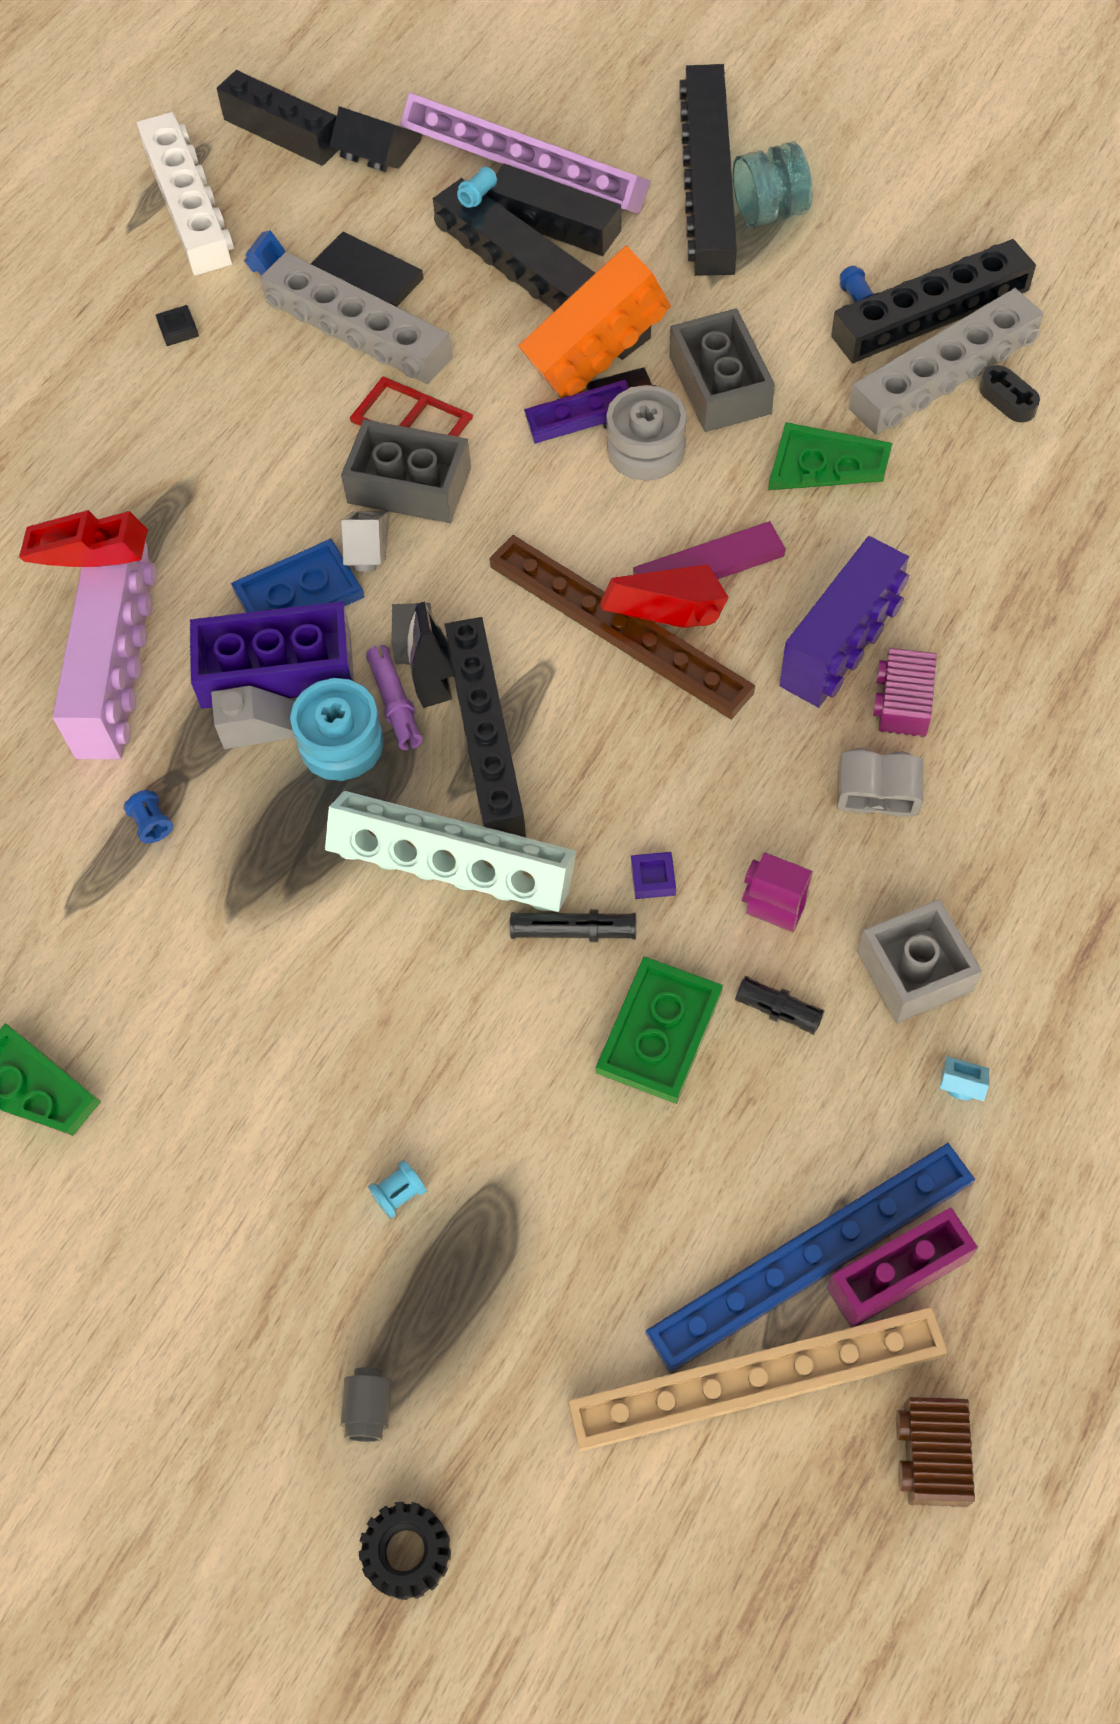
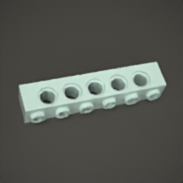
(469, 843)

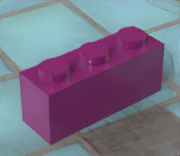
(901, 1267)

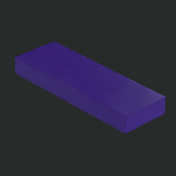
(572, 412)

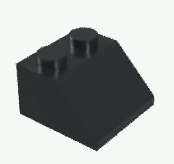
(372, 139)

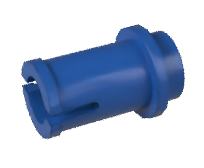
(853, 281)

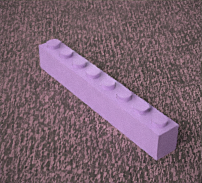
(523, 152)

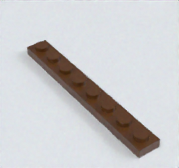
(635, 636)

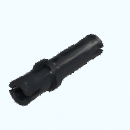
(573, 925)

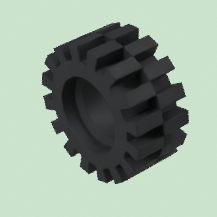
(374, 1550)

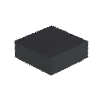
(177, 325)

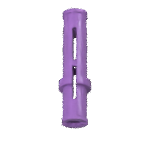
(397, 708)

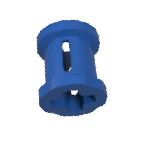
(148, 816)

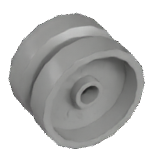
(646, 432)

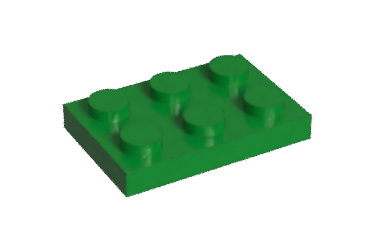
(659, 1029)

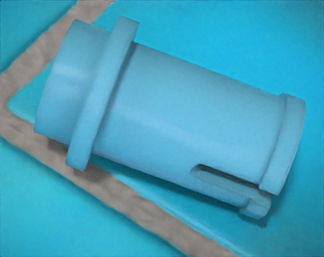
(472, 191)

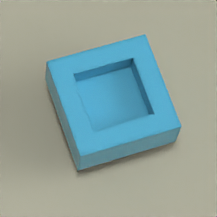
(964, 1079)

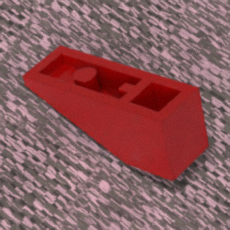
(670, 597)

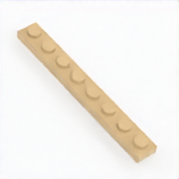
(756, 1379)

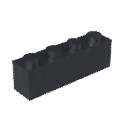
(277, 117)
(558, 209)

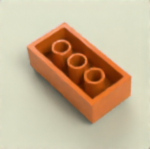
(596, 324)

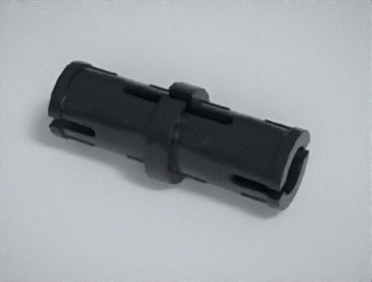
(779, 1005)

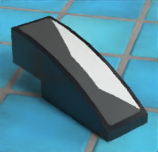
(429, 658)

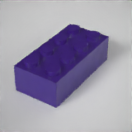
(844, 622)
(270, 650)

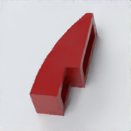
(85, 541)

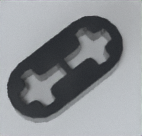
(1009, 393)

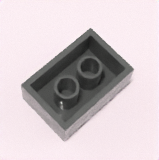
(721, 370)
(406, 471)

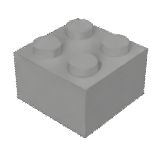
(918, 961)

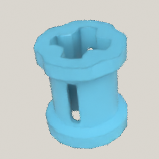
(397, 1189)

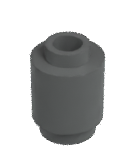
(365, 1405)

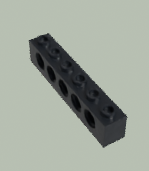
(931, 300)
(485, 727)

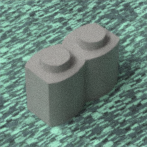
(880, 783)

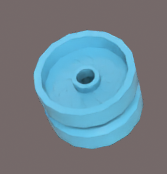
(337, 729)

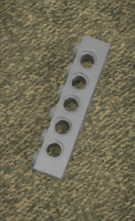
(357, 318)
(945, 361)

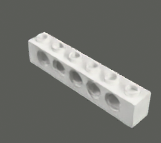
(185, 193)

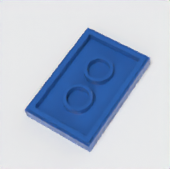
(300, 580)

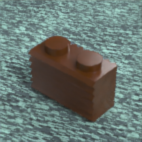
(936, 1452)

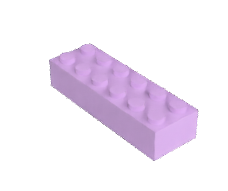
(104, 658)

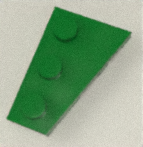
(826, 458)
(39, 1088)

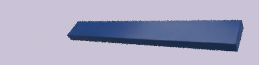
(808, 1258)

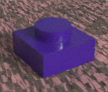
(653, 875)

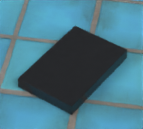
(369, 269)

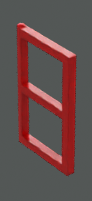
(423, 401)

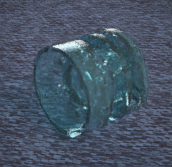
(772, 184)

